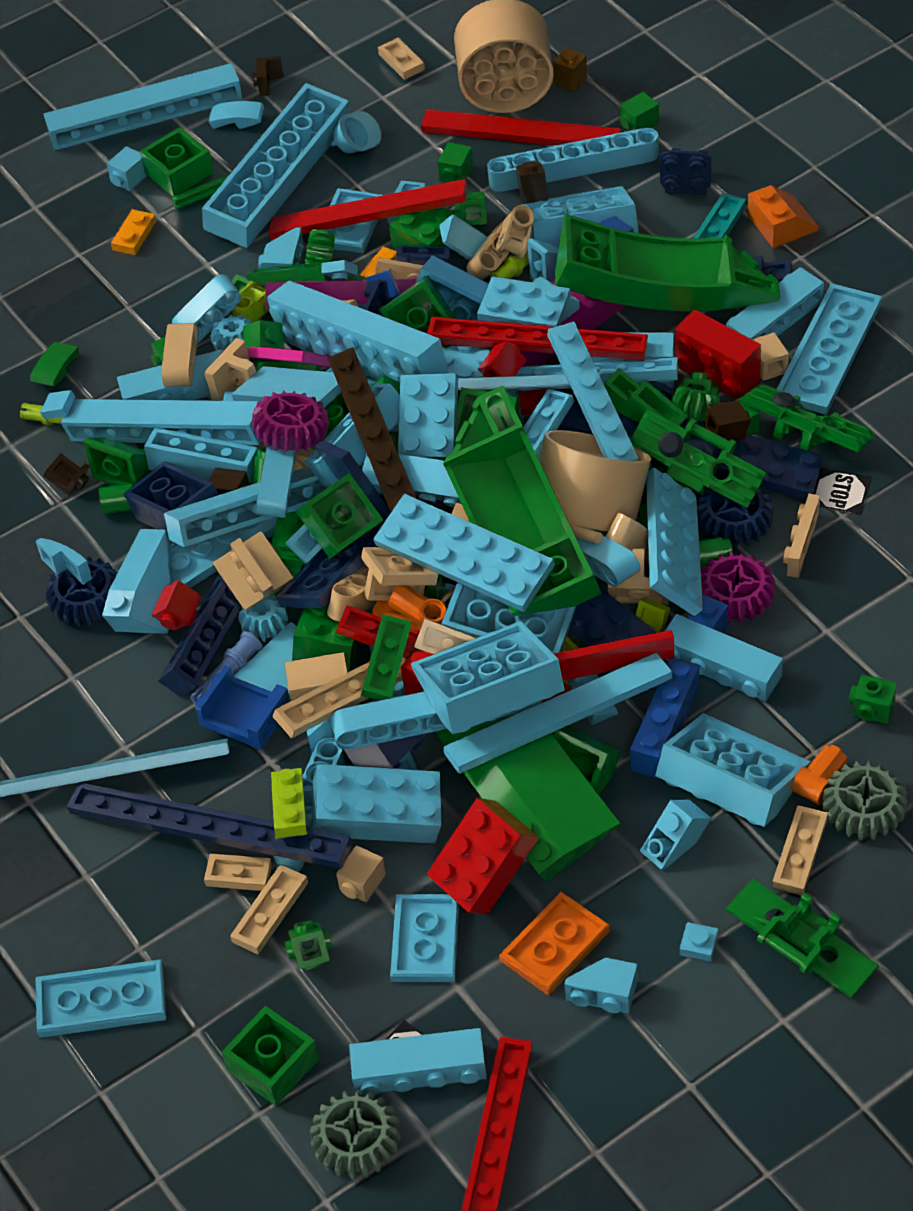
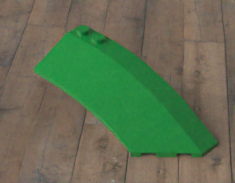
(658, 270)
(511, 496)
(546, 795)

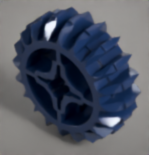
(733, 519)
(82, 602)

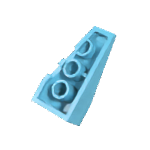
(140, 584)

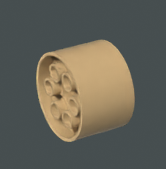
(490, 74)
(588, 484)

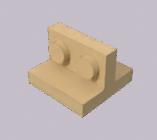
(229, 370)
(252, 570)
(391, 570)
(636, 586)

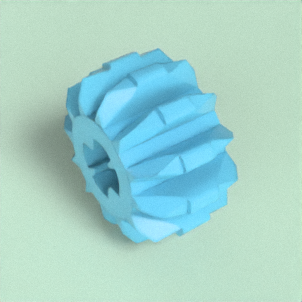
(227, 331)
(264, 619)

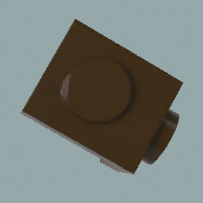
(267, 69)
(67, 474)

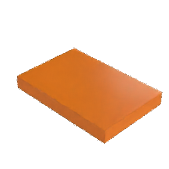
(554, 943)

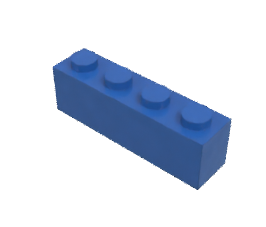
(664, 716)

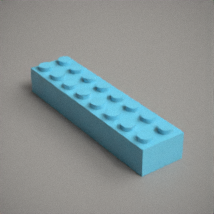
(274, 166)
(332, 326)

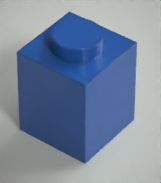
(713, 614)

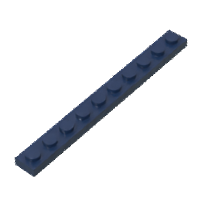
(207, 825)

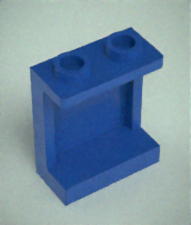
(240, 708)

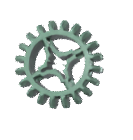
(884, 801)
(341, 1121)

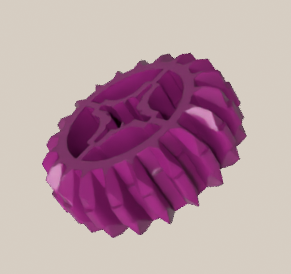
(290, 421)
(749, 579)

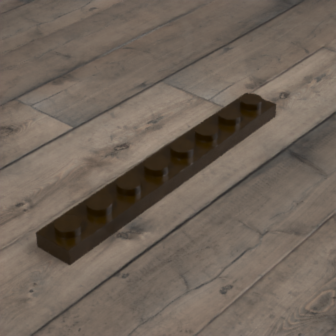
(371, 427)

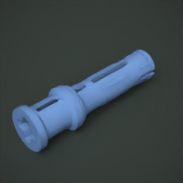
(234, 658)

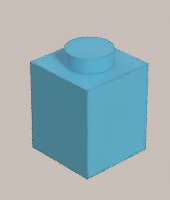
(126, 169)

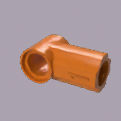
(416, 606)
(811, 781)

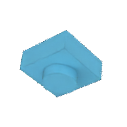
(339, 269)
(698, 942)

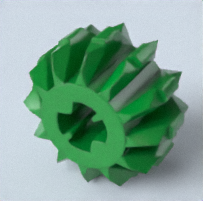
(320, 246)
(694, 402)

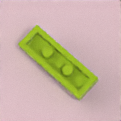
(288, 803)

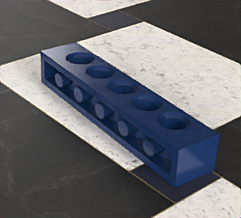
(201, 639)

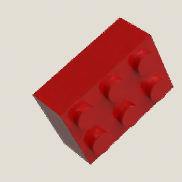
(719, 351)
(482, 856)

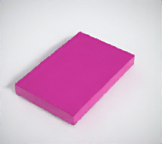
(285, 355)

